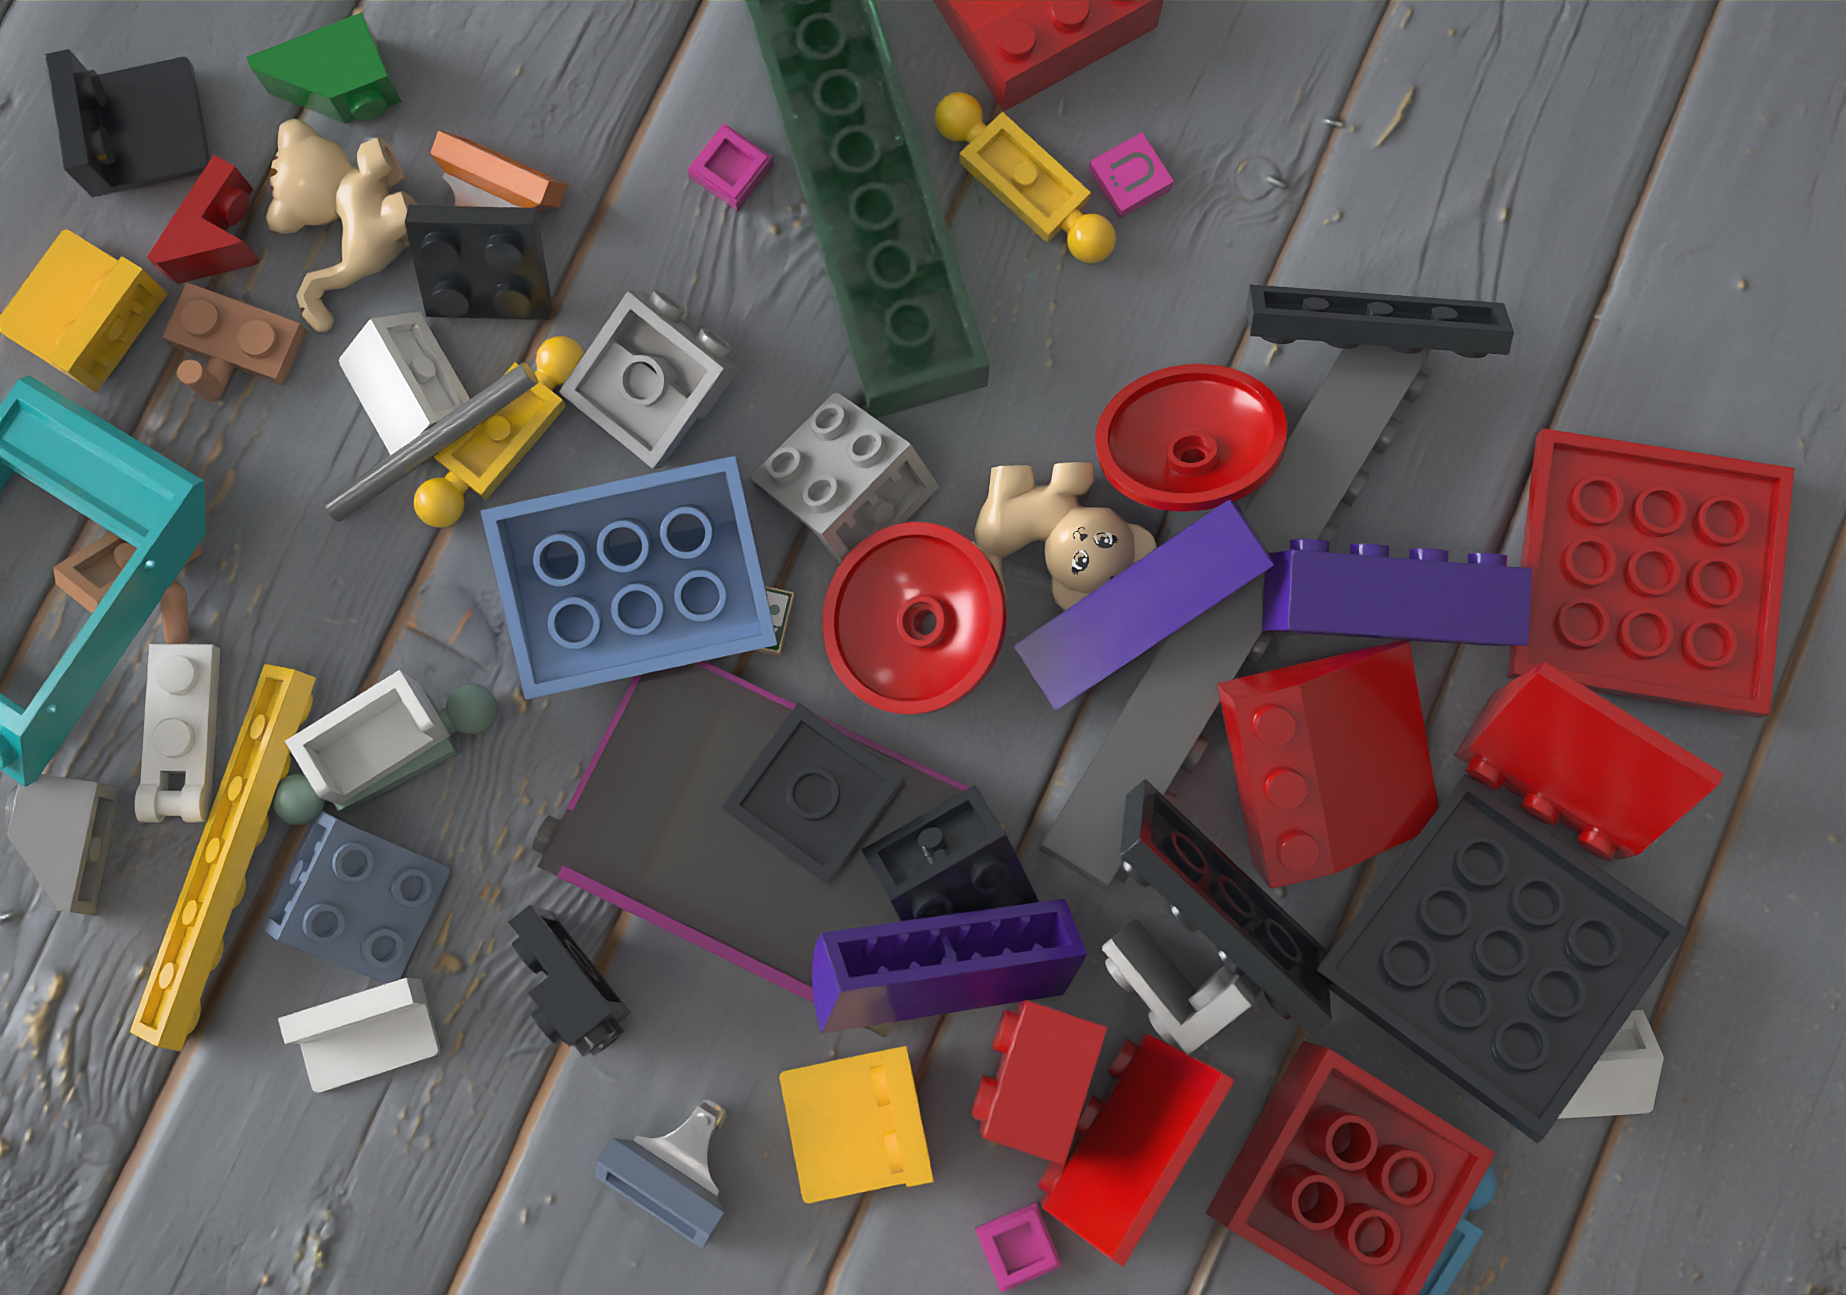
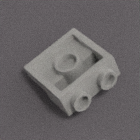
(650, 376)

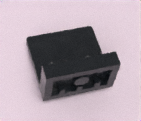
(127, 123)
(950, 862)

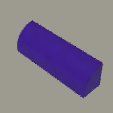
(1145, 604)
(944, 964)

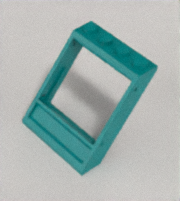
(126, 492)

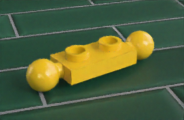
(1025, 177)
(499, 443)

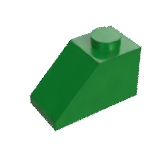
(330, 71)

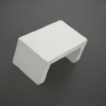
(367, 738)

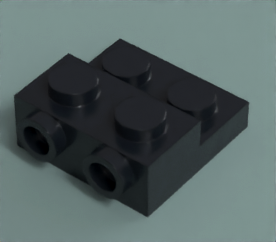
(575, 997)

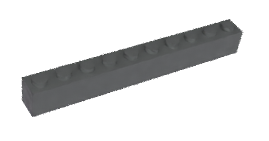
(1180, 688)

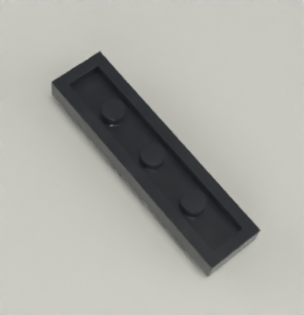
(1388, 320)

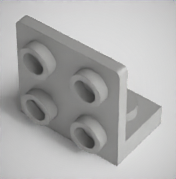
(846, 476)
(1177, 1009)

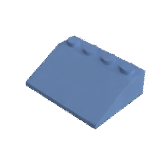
(630, 576)

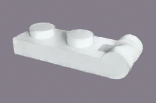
(179, 732)

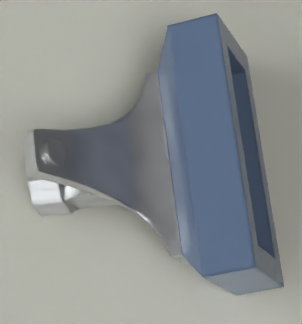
(670, 1174)

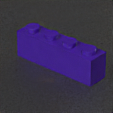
(1397, 597)

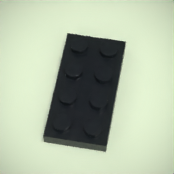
(1226, 905)

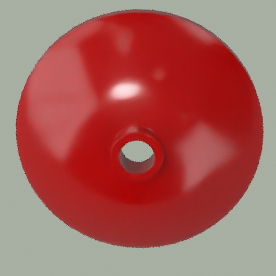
(1191, 437)
(878, 612)

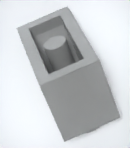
(64, 836)

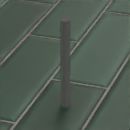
(431, 442)

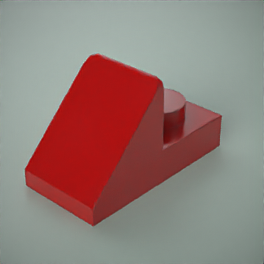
(196, 236)

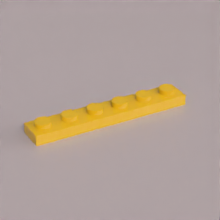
(219, 866)

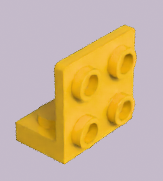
(81, 309)
(856, 1125)

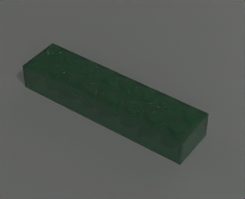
(869, 201)

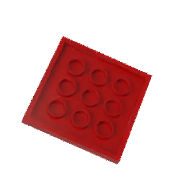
(1655, 571)

